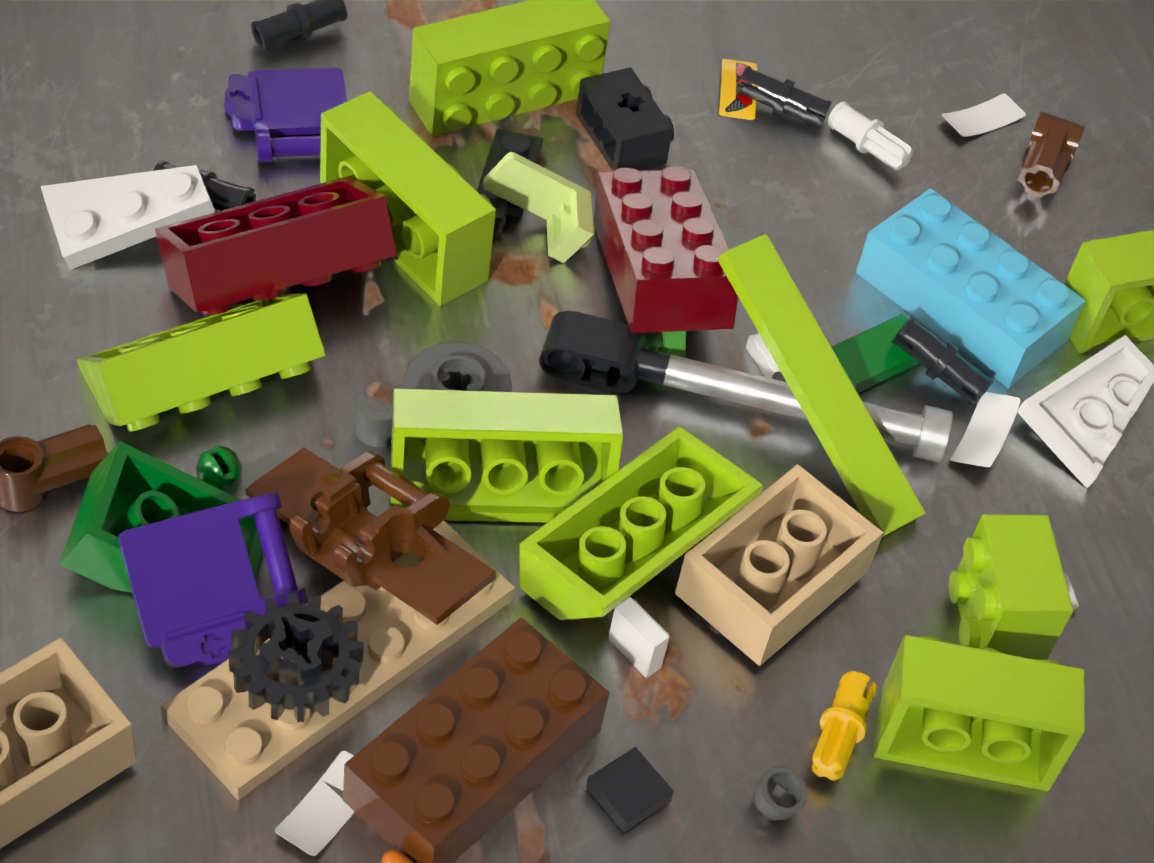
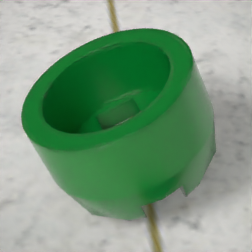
(210, 471)

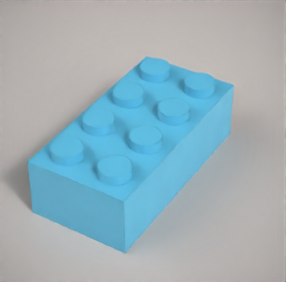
(969, 287)

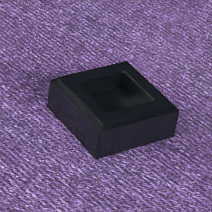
(629, 789)

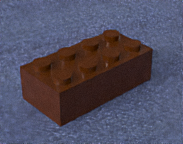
(474, 746)

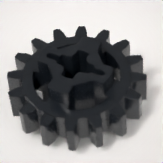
(293, 661)

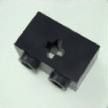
(624, 120)

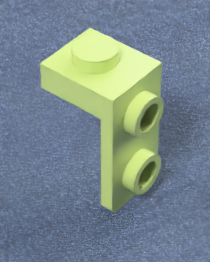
(549, 196)

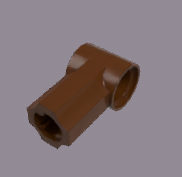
(1049, 153)
(36, 467)

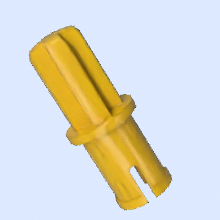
(843, 725)

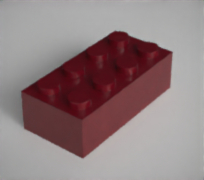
(276, 244)
(664, 250)

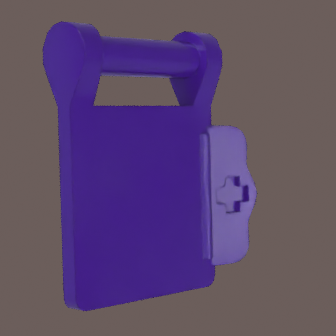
(284, 105)
(197, 578)

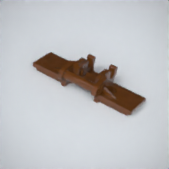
(364, 546)

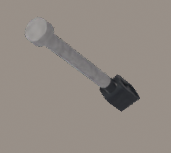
(611, 359)

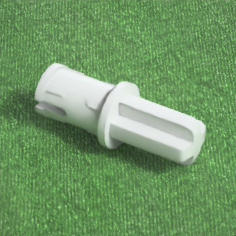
(870, 136)

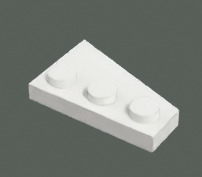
(122, 210)
(1090, 407)

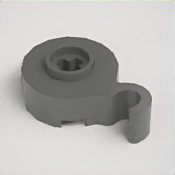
(436, 368)

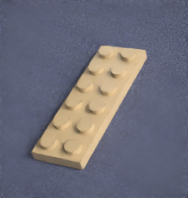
(249, 747)

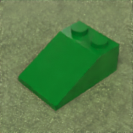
(132, 492)

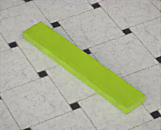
(820, 385)

